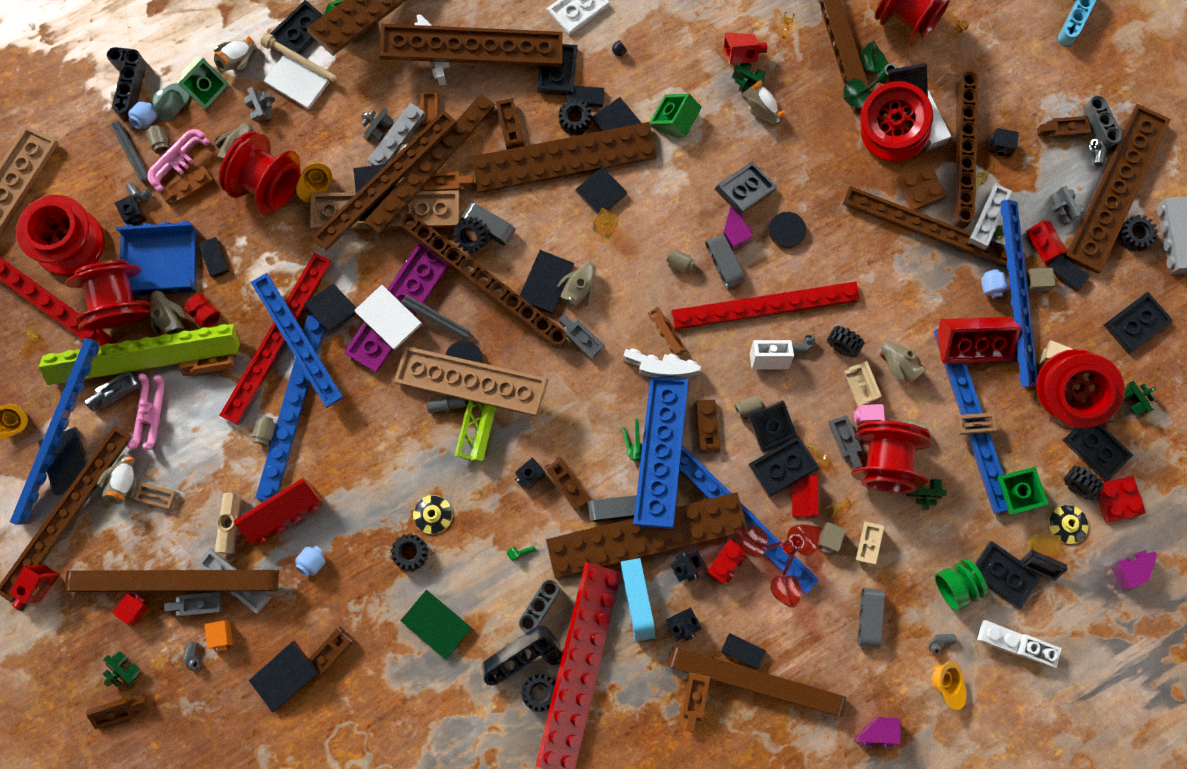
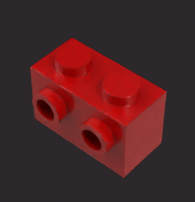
(725, 562)

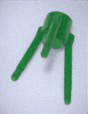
(635, 451)

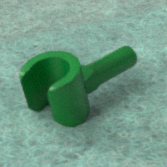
(513, 553)

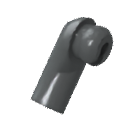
(1099, 150)
(143, 196)
(805, 345)
(939, 641)
(190, 658)

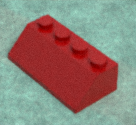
(977, 339)
(279, 512)

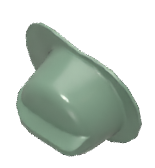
(169, 101)

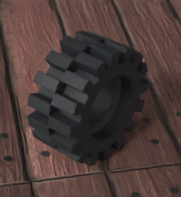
(578, 107)
(1144, 225)
(478, 228)
(845, 341)
(1083, 482)
(414, 563)
(528, 686)

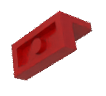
(1046, 241)
(805, 497)

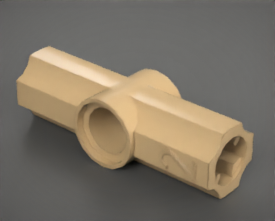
(226, 536)

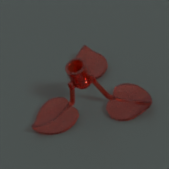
(800, 539)

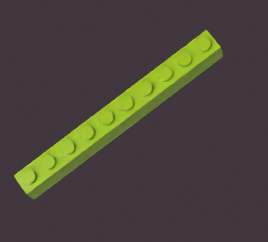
(145, 353)

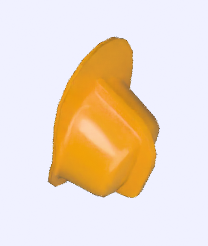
(314, 179)
(12, 420)
(950, 683)

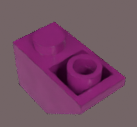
(736, 230)
(1135, 571)
(880, 730)

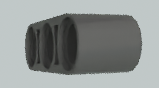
(1102, 114)
(498, 228)
(724, 261)
(612, 508)
(539, 596)
(871, 618)

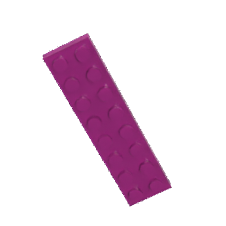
(415, 279)

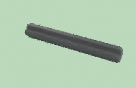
(130, 151)
(436, 317)

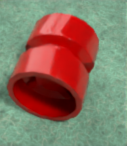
(202, 311)

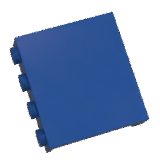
(165, 255)

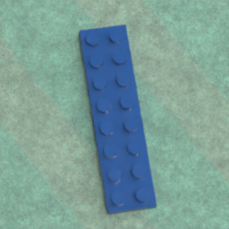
(661, 452)

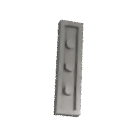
(397, 135)
(989, 217)
(254, 599)

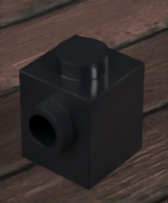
(1003, 142)
(130, 211)
(529, 474)

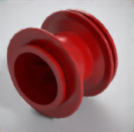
(918, 14)
(894, 100)
(253, 169)
(69, 247)
(108, 295)
(1056, 383)
(891, 456)

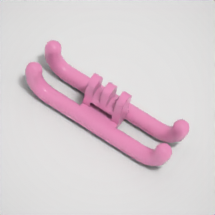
(176, 157)
(148, 413)

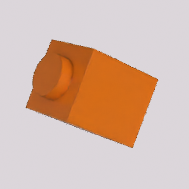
(218, 635)

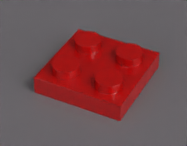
(1120, 499)

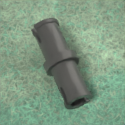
(445, 404)

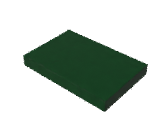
(436, 624)

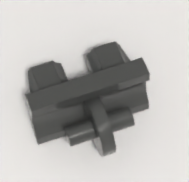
(262, 103)
(372, 131)
(1065, 205)

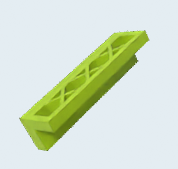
(481, 435)

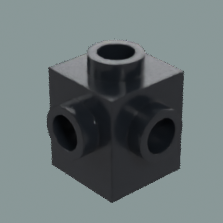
(688, 566)
(684, 625)

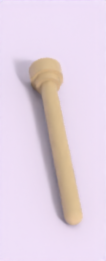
(269, 42)

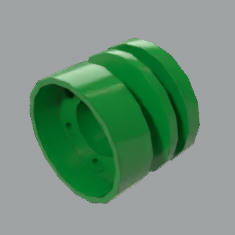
(961, 584)

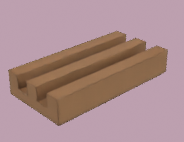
(960, 425)
(171, 500)

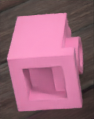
(868, 413)

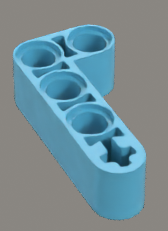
(1079, 12)
(638, 600)

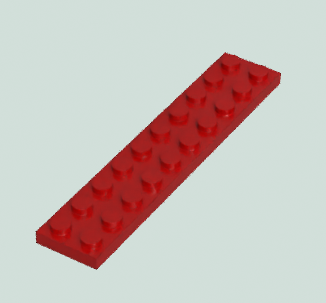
(578, 668)

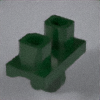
(745, 77)
(1143, 404)
(935, 491)
(114, 664)

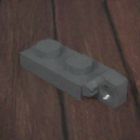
(581, 337)
(113, 391)
(846, 442)
(196, 604)

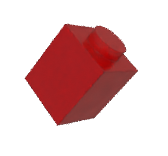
(131, 608)

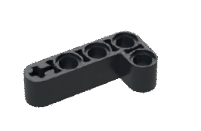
(125, 102)
(521, 652)

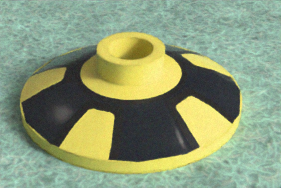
(442, 516)
(1059, 524)

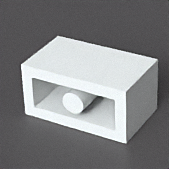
(771, 354)

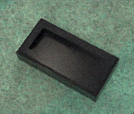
(591, 95)
(213, 257)
(1069, 272)
(1043, 565)
(743, 651)

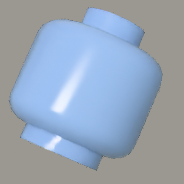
(142, 115)
(994, 284)
(310, 561)

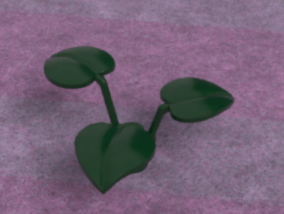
(872, 60)

